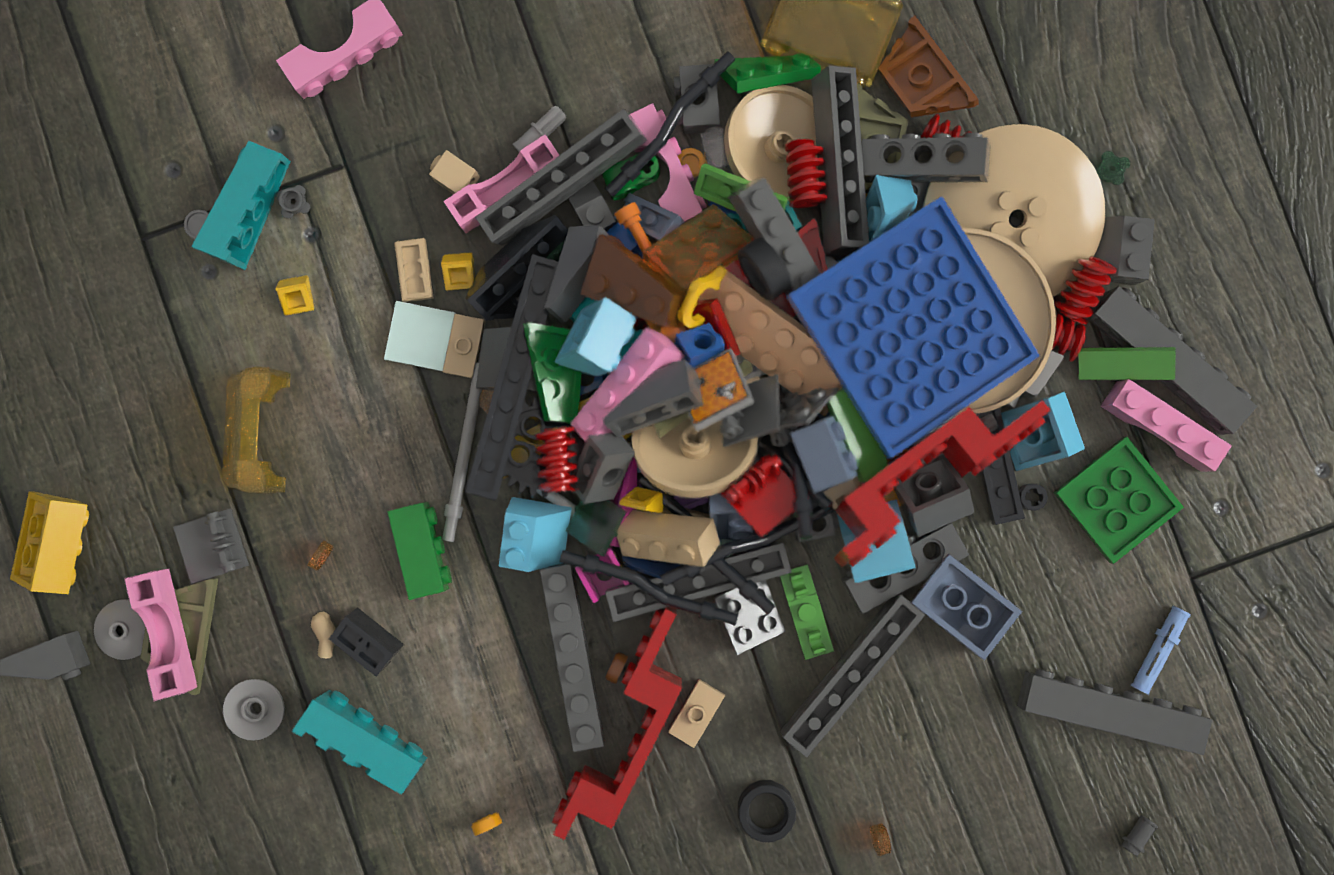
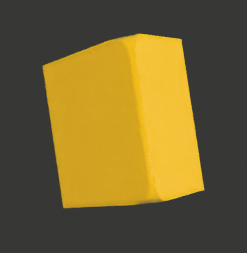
(458, 271)
(295, 295)
(643, 499)

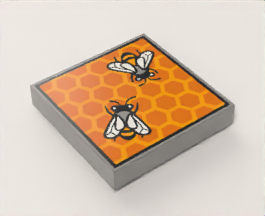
(722, 390)

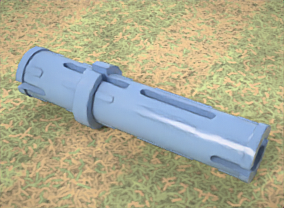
(1176, 617)

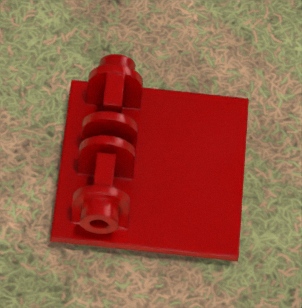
(762, 495)

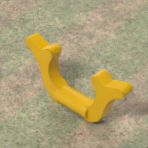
(696, 288)

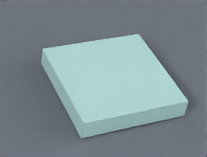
(419, 336)

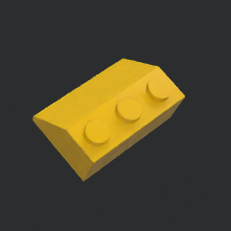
(49, 543)

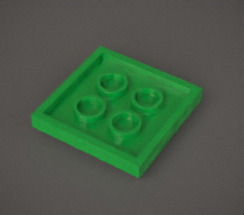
(1118, 500)

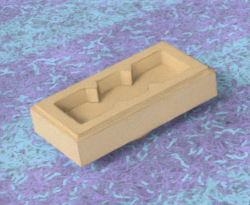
(413, 270)
(463, 346)
(696, 713)

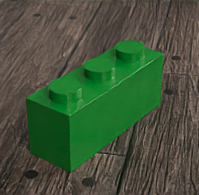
(419, 550)

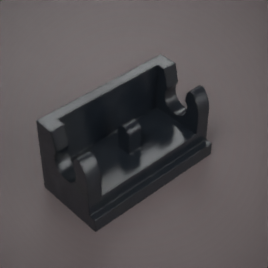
(366, 641)

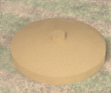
(762, 128)
(691, 460)

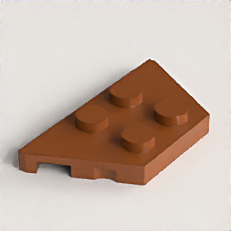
(924, 76)

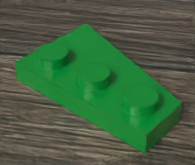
(770, 71)
(556, 384)

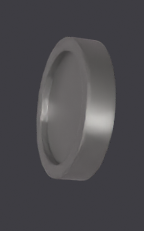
(194, 222)

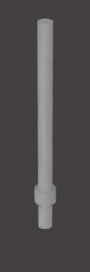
(454, 509)

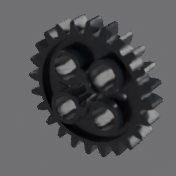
(527, 472)

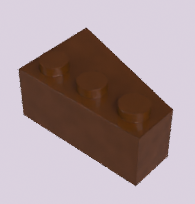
(630, 283)

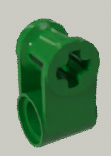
(640, 182)

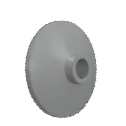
(116, 646)
(239, 710)

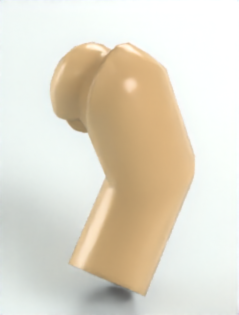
(323, 629)

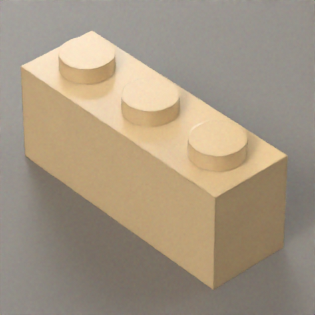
(668, 537)

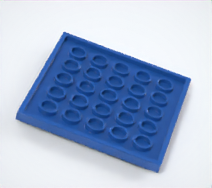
(913, 327)

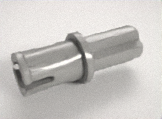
(545, 125)

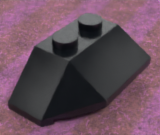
(502, 278)

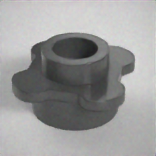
(287, 195)

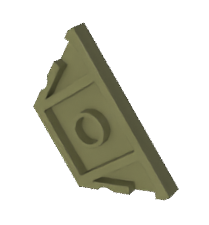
(879, 119)
(196, 613)

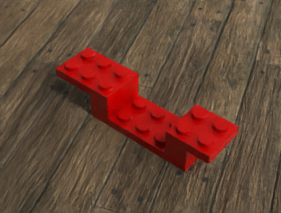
(965, 445)
(597, 793)

